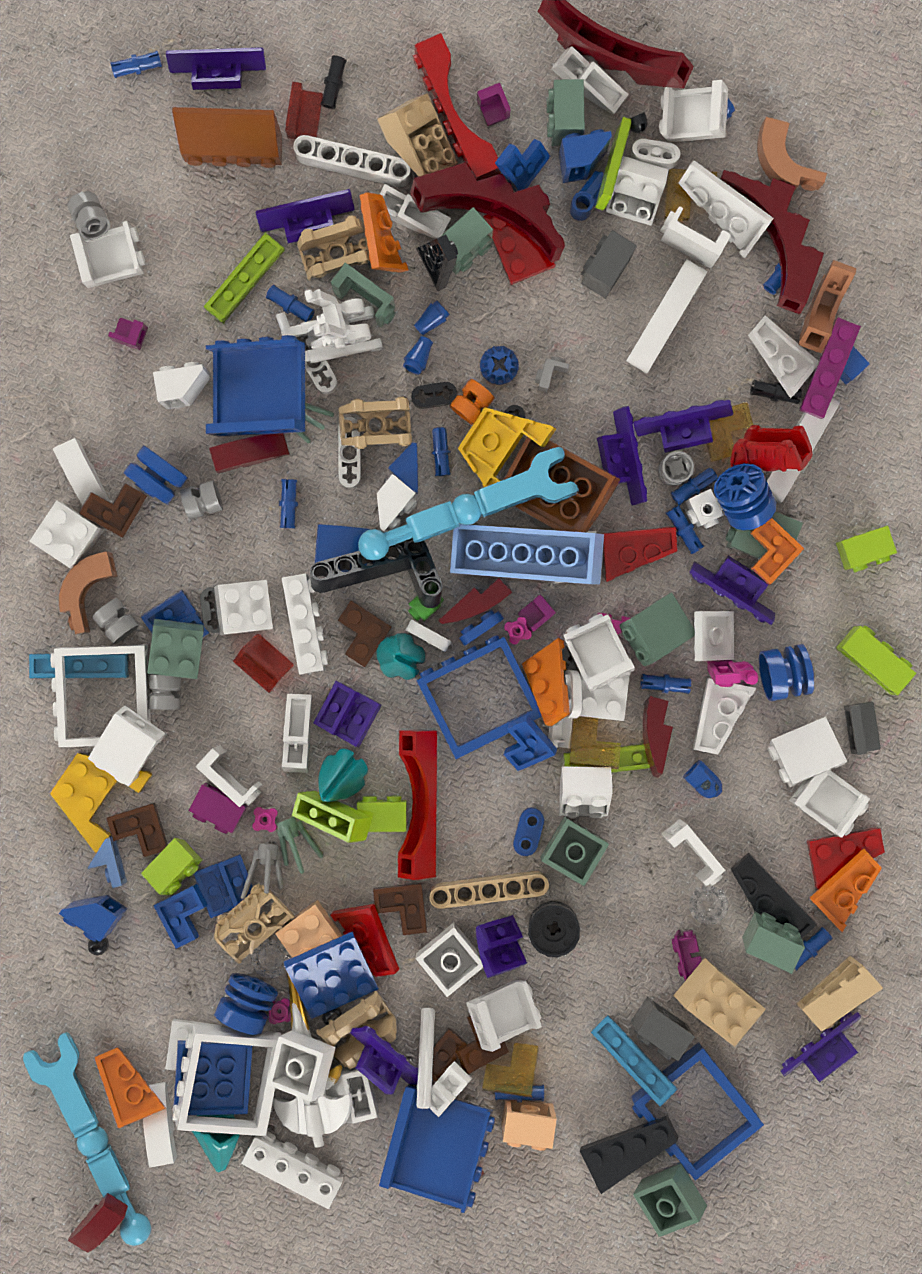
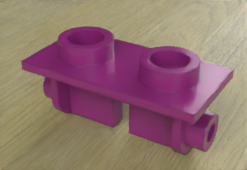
(684, 946)

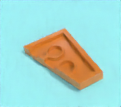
(381, 244)
(547, 683)
(842, 892)
(126, 1089)

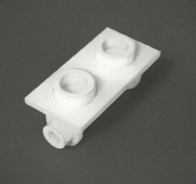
(561, 733)

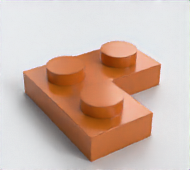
(780, 550)

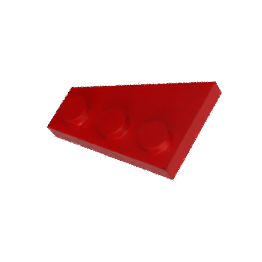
(516, 251)
(833, 852)

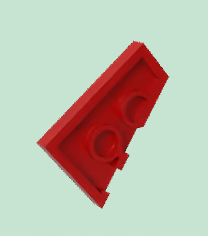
(634, 548)
(370, 936)

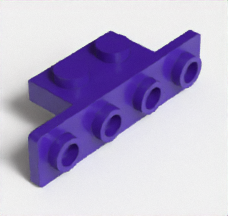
(216, 66)
(305, 214)
(684, 427)
(621, 456)
(737, 584)
(827, 1053)
(381, 1062)

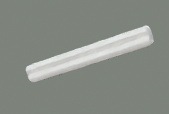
(425, 1058)

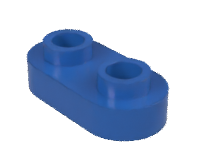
(489, 620)
(528, 832)

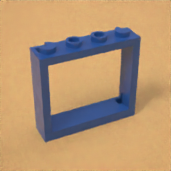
(452, 664)
(674, 1071)

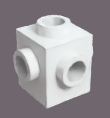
(697, 515)

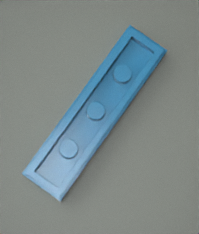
(81, 666)
(634, 1060)

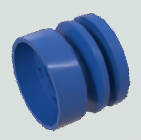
(745, 496)
(786, 672)
(246, 1004)

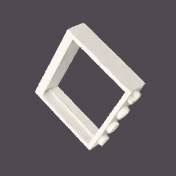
(59, 686)
(189, 1064)

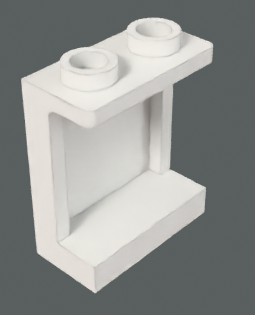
(694, 113)
(691, 242)
(108, 257)
(598, 652)
(125, 745)
(806, 752)
(226, 781)
(830, 802)
(681, 831)
(503, 1014)

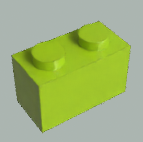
(865, 548)
(386, 815)
(172, 867)

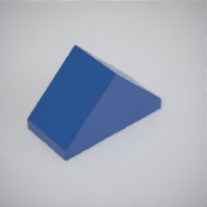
(406, 467)

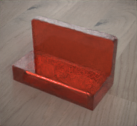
(303, 112)
(263, 662)

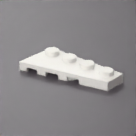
(726, 207)

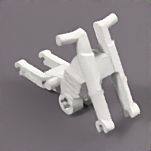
(333, 329)

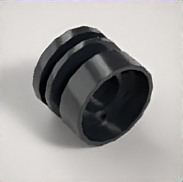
(562, 940)

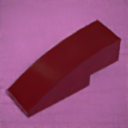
(248, 451)
(476, 603)
(656, 734)
(99, 1223)

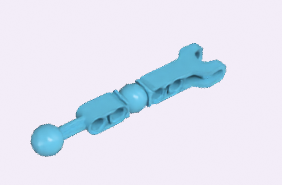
(468, 508)
(91, 1138)

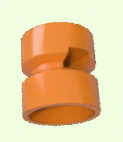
(463, 404)

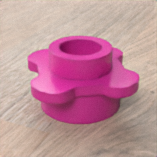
(520, 623)
(271, 818)
(285, 1015)

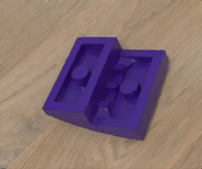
(347, 714)
(500, 946)

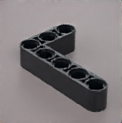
(360, 573)

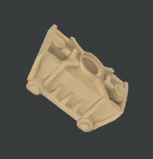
(329, 238)
(380, 411)
(245, 914)
(357, 1017)

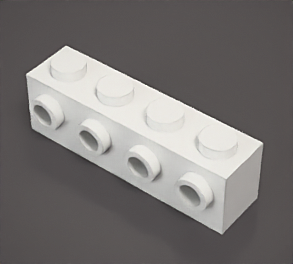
(303, 624)
(293, 1169)

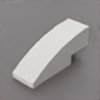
(597, 84)
(405, 212)
(79, 470)
(297, 733)
(159, 1131)

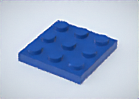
(331, 975)
(220, 1078)

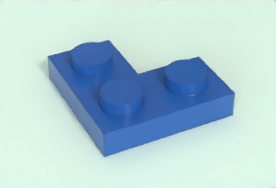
(522, 168)
(532, 744)
(175, 914)

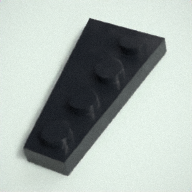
(439, 260)
(769, 896)
(625, 1152)

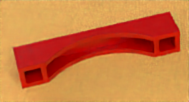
(435, 61)
(418, 851)

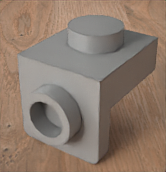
(544, 376)

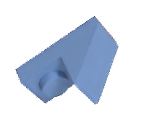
(109, 855)

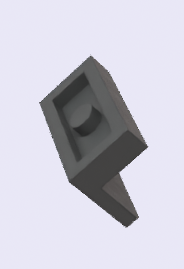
(862, 728)

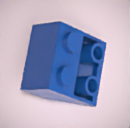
(582, 154)
(94, 916)

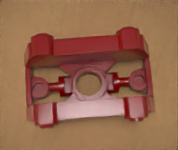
(773, 448)

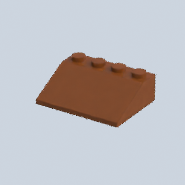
(228, 136)
(578, 511)

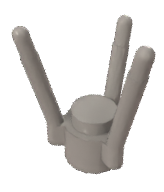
(267, 855)

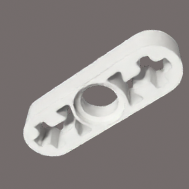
(328, 373)
(344, 470)

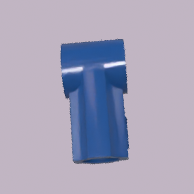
(588, 196)

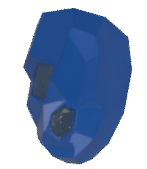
(703, 780)

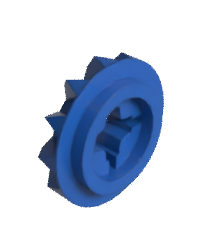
(500, 376)

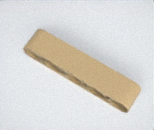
(500, 894)

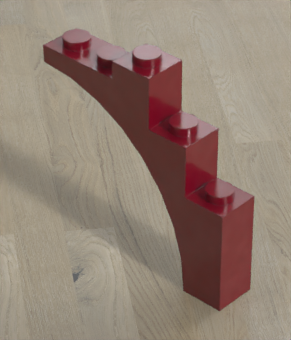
(615, 52)
(459, 189)
(797, 262)

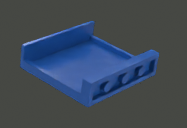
(258, 387)
(436, 1153)

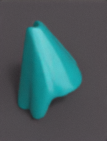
(400, 656)
(341, 776)
(218, 1146)

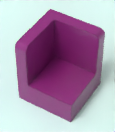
(493, 104)
(129, 333)
(536, 612)

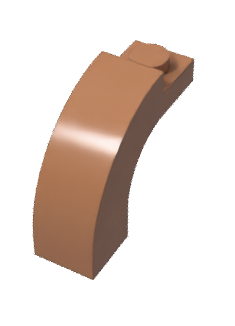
(776, 161)
(824, 306)
(78, 582)

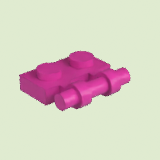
(727, 672)

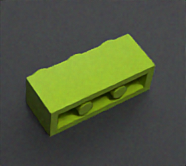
(876, 659)
(332, 817)

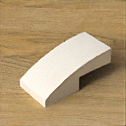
(448, 1088)

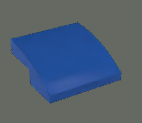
(336, 541)
(174, 608)
(222, 884)

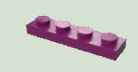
(830, 368)

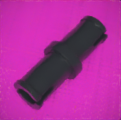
(333, 82)
(774, 392)

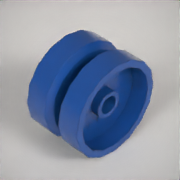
(153, 478)

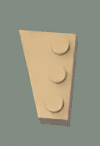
(839, 993)

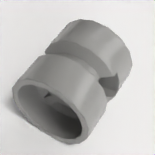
(88, 215)
(675, 468)
(201, 499)
(115, 621)
(164, 692)

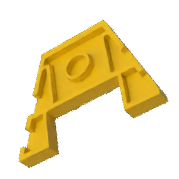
(495, 438)
(82, 793)

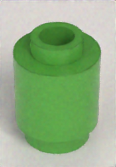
(419, 612)

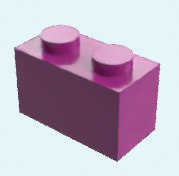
(217, 808)

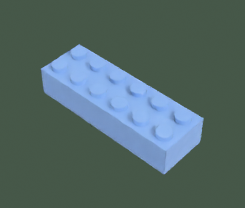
(527, 553)

